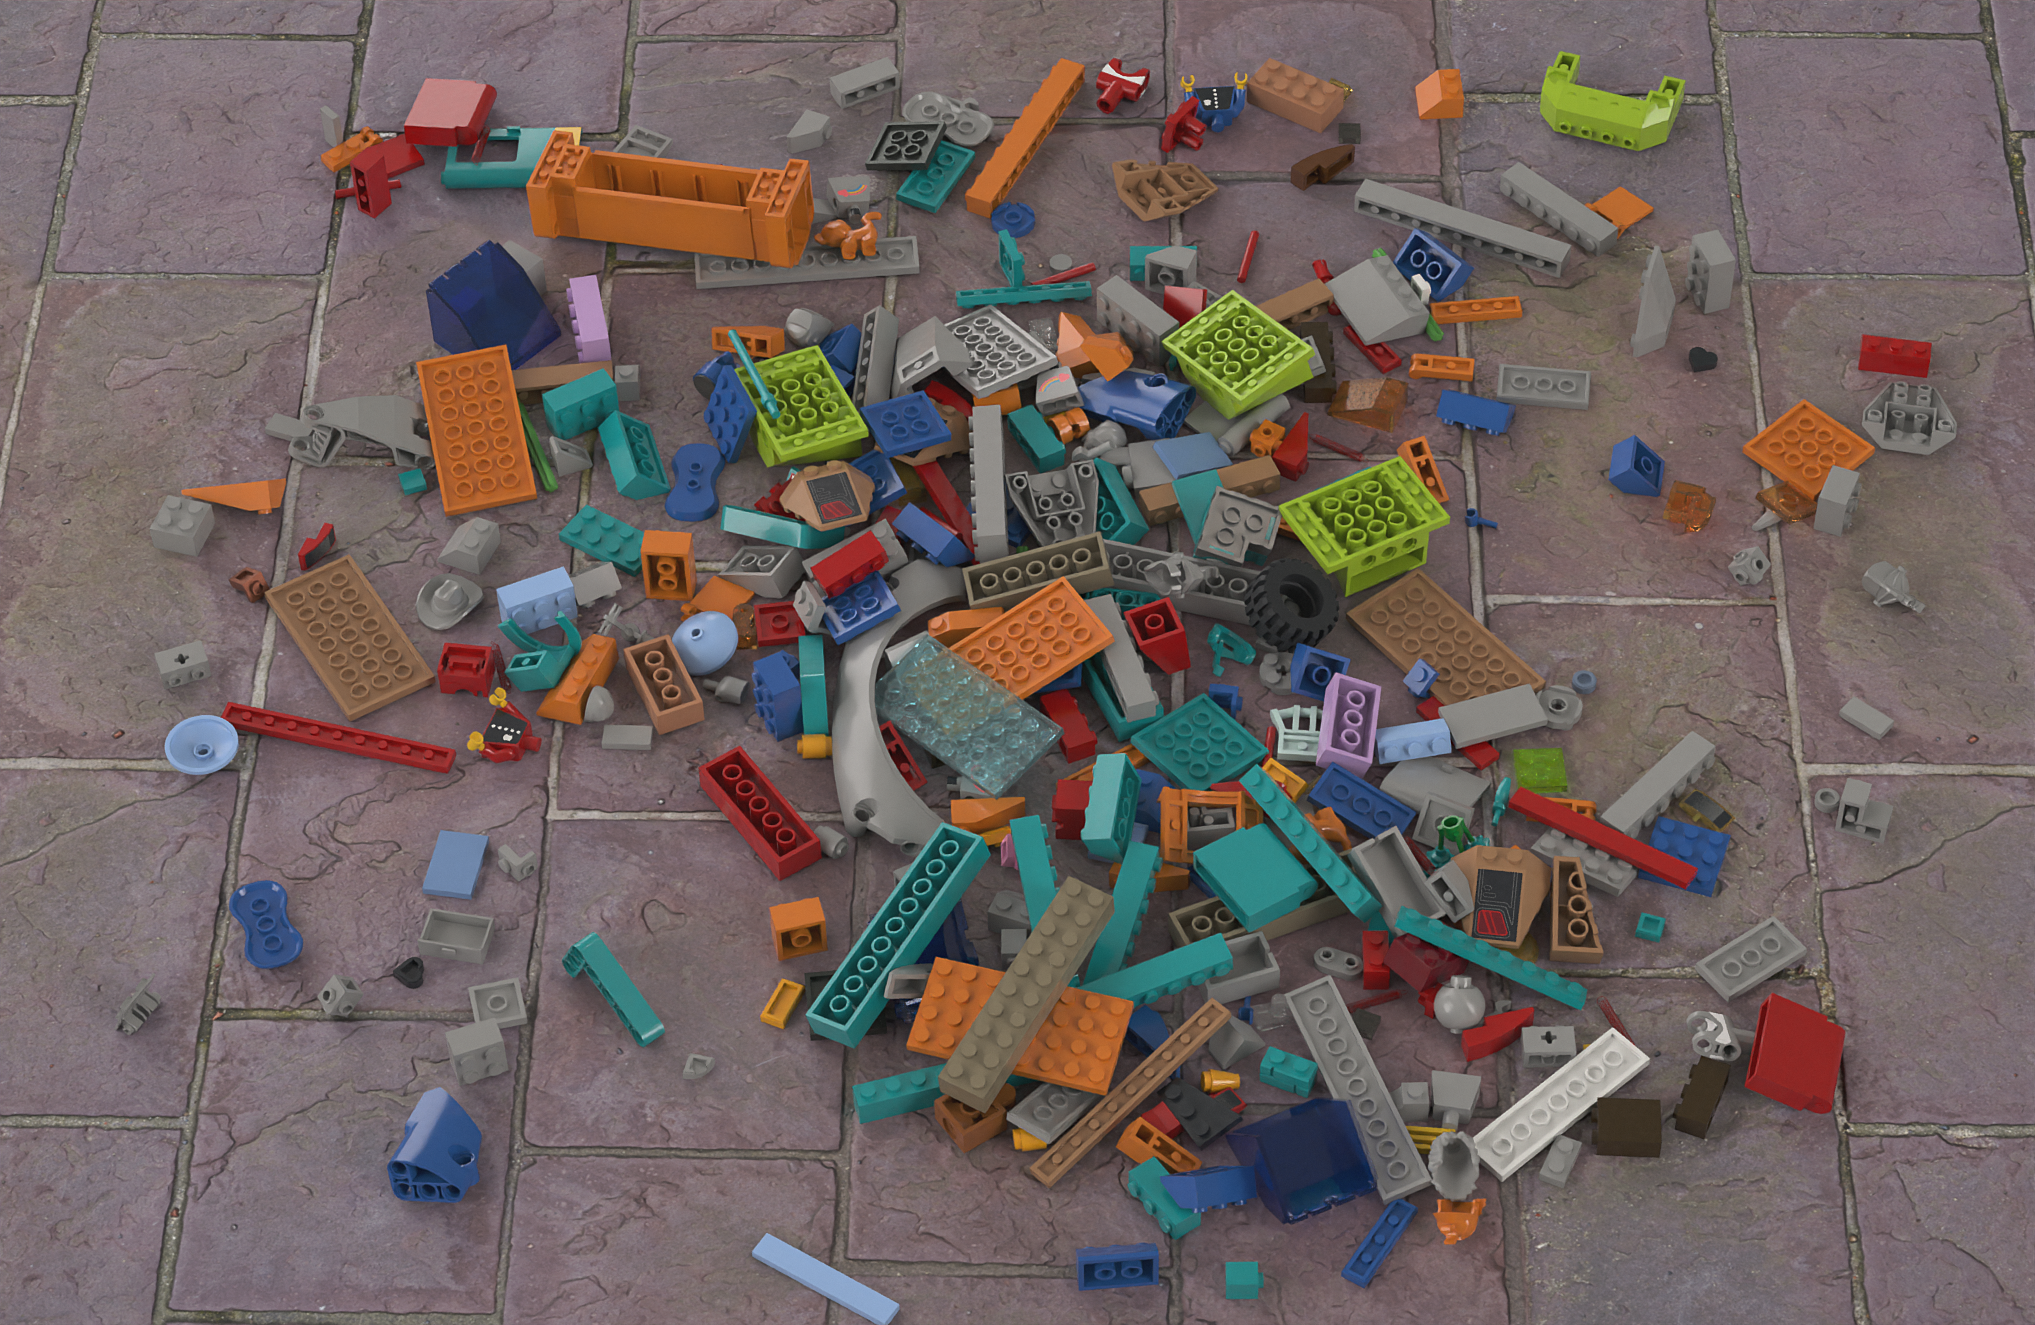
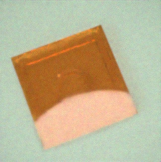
(1787, 502)

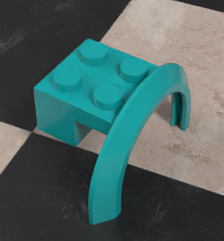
(543, 662)

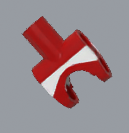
(1120, 85)

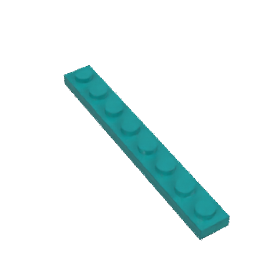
(1491, 957)

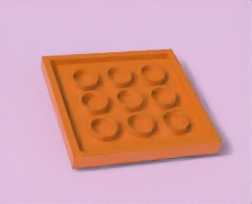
(1806, 446)

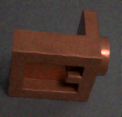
(251, 582)

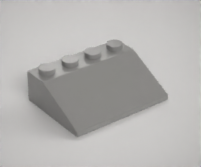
(1378, 301)

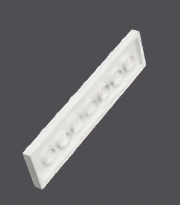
(1558, 1103)

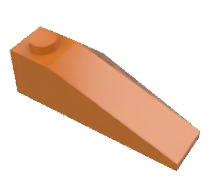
(1072, 332)
(1108, 353)
(246, 496)

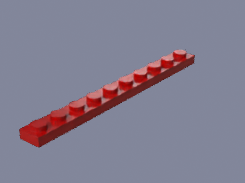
(339, 737)

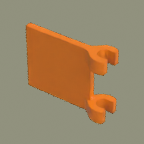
(1621, 208)
(717, 596)

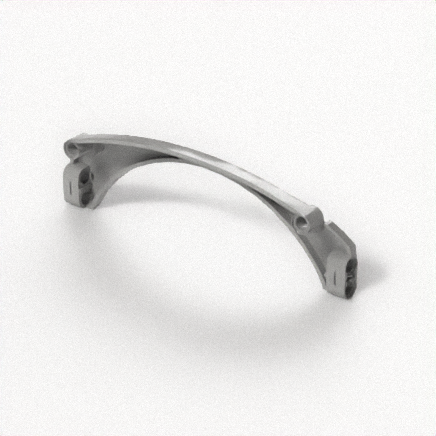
(866, 778)

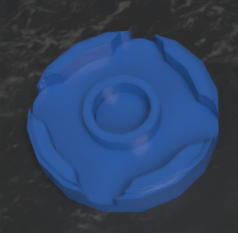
(1016, 218)

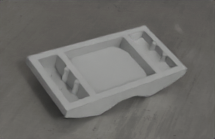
(644, 143)

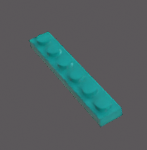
(1030, 293)

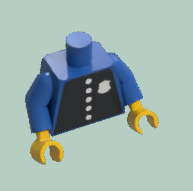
(1217, 104)

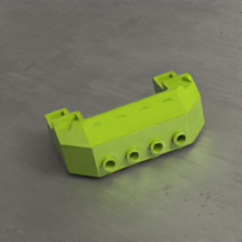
(1607, 115)

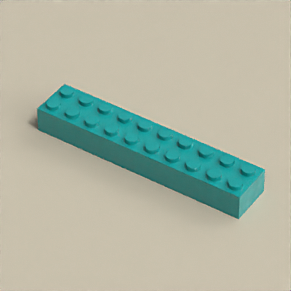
(898, 933)

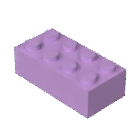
(589, 319)
(1348, 724)

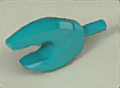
(1501, 800)

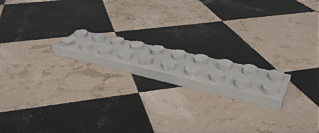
(817, 263)
(1353, 1076)

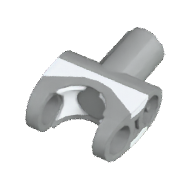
(1724, 1039)

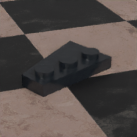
(1198, 1113)

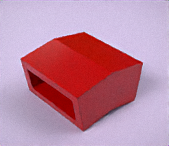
(1163, 1120)

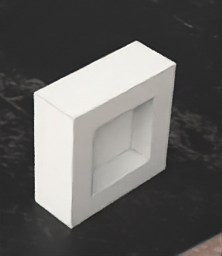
(1421, 288)

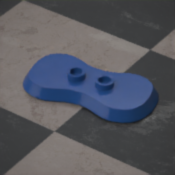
(694, 489)
(269, 934)

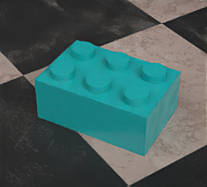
(580, 404)

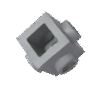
(1749, 566)
(340, 995)

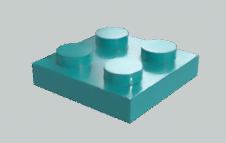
(1010, 259)

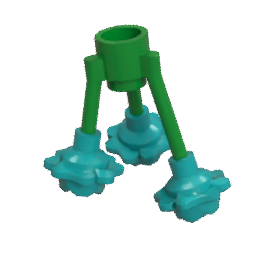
(1453, 829)

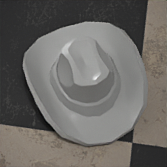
(446, 600)

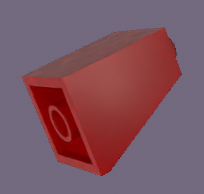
(1160, 635)

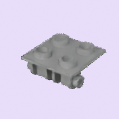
(137, 1008)

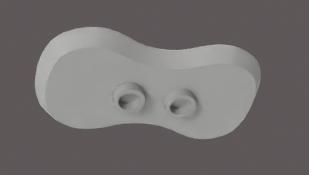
(964, 126)

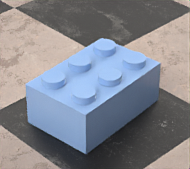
(537, 600)

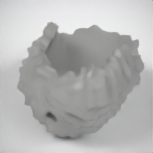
(1454, 1165)

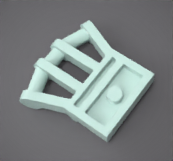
(1296, 743)

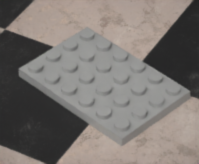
(998, 351)

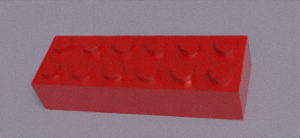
(760, 813)

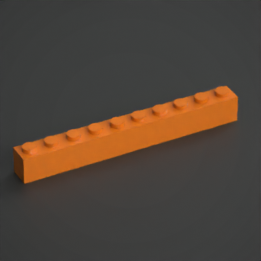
(1025, 138)

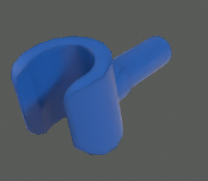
(1473, 520)
(1246, 1011)

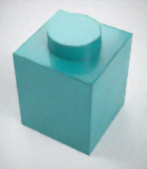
(1243, 1280)

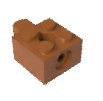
(958, 1118)

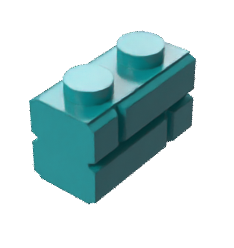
(1288, 1072)

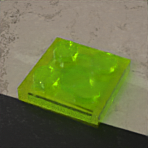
(1540, 770)

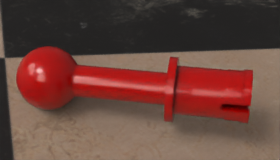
(1324, 275)

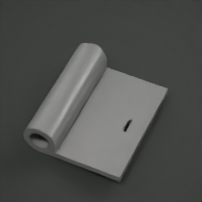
(1235, 433)
(1416, 777)

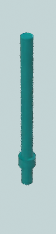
(767, 399)

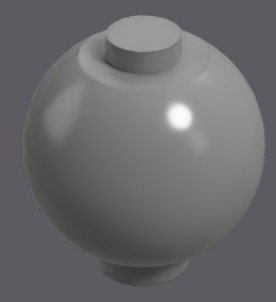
(1459, 1004)

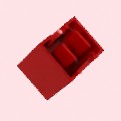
(466, 668)
(1070, 807)

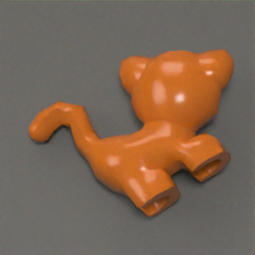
(840, 235)
(1330, 828)

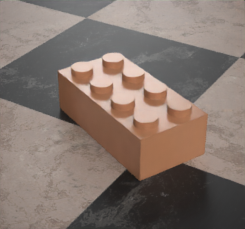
(1295, 95)
(664, 684)

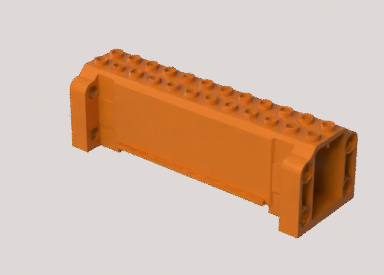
(671, 203)

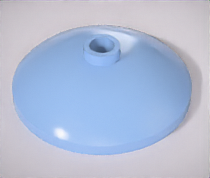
(712, 646)
(201, 744)

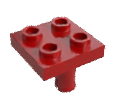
(1181, 125)

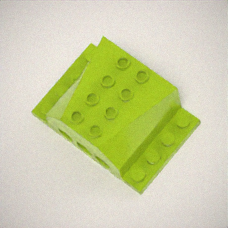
(1239, 355)
(814, 409)
(1367, 524)

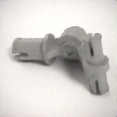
(629, 631)

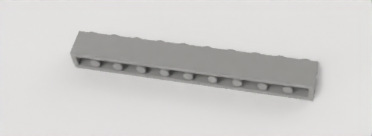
(1463, 228)

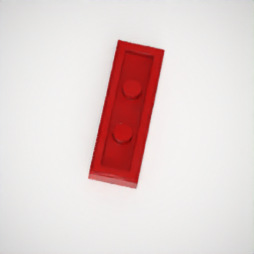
(1378, 354)

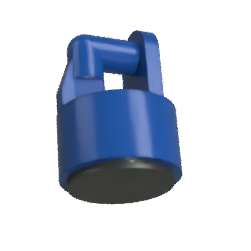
(707, 375)

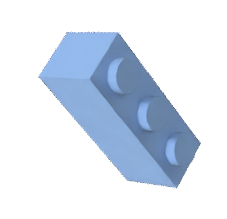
(1412, 741)

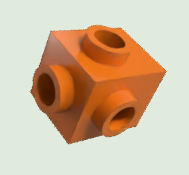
(1266, 438)

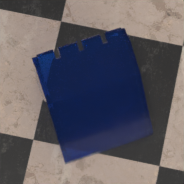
(490, 305)
(1307, 1158)

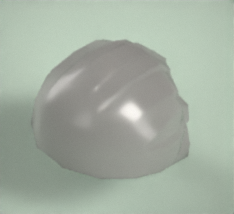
(1103, 433)
(599, 705)

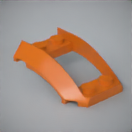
(1174, 817)

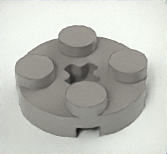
(1270, 675)
(1570, 707)

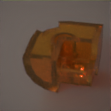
(1689, 505)

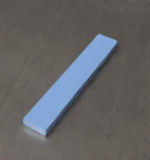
(825, 1280)

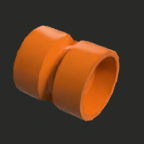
(1070, 425)

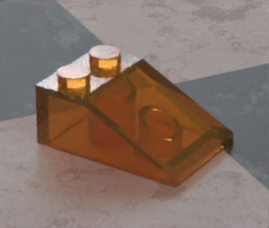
(1371, 402)

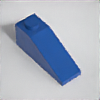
(1148, 1032)

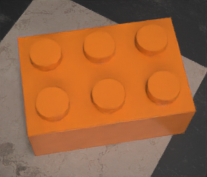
(668, 565)

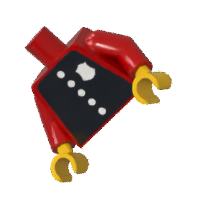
(506, 734)

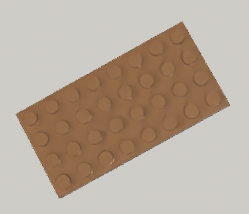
(1424, 622)
(349, 637)

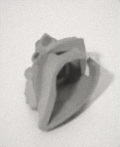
(1177, 575)
(1889, 586)

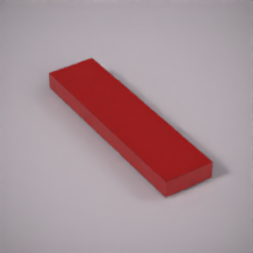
(1479, 754)

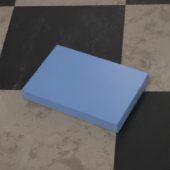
(1191, 454)
(455, 864)

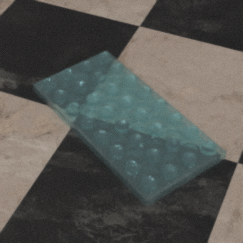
(964, 717)

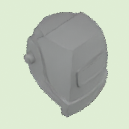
(807, 327)

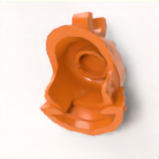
(1458, 1219)

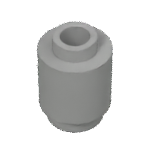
(832, 842)

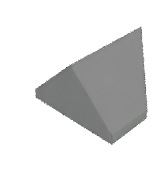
(1233, 1042)

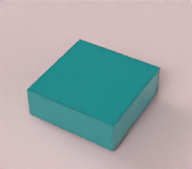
(412, 481)
(1650, 927)

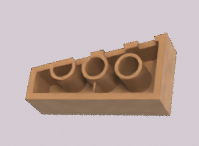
(1571, 918)

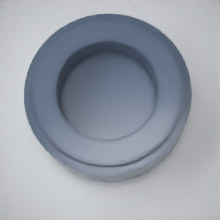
(1584, 682)

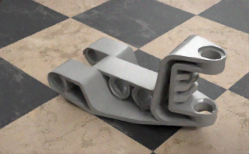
(366, 419)

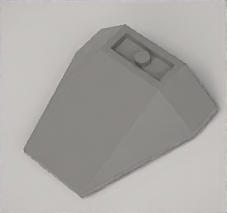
(1656, 306)
(925, 352)
(1909, 419)
(1057, 502)

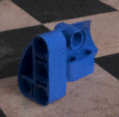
(1139, 400)
(437, 1153)

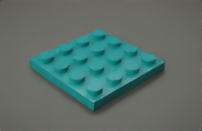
(1199, 745)

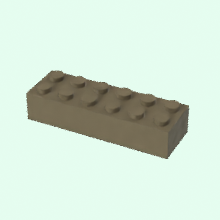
(1021, 575)

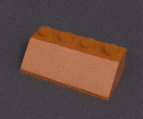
(586, 670)

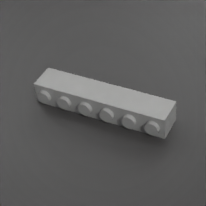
(1558, 209)
(875, 358)
(1123, 663)
(1660, 786)

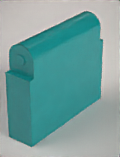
(1254, 875)

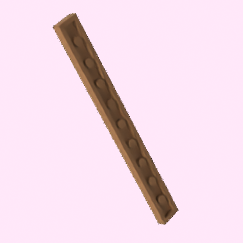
(1130, 1093)

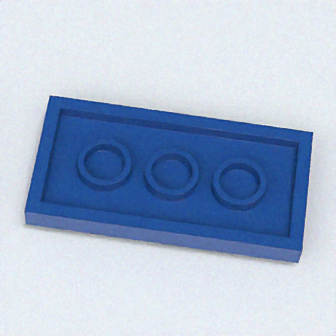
(1359, 803)

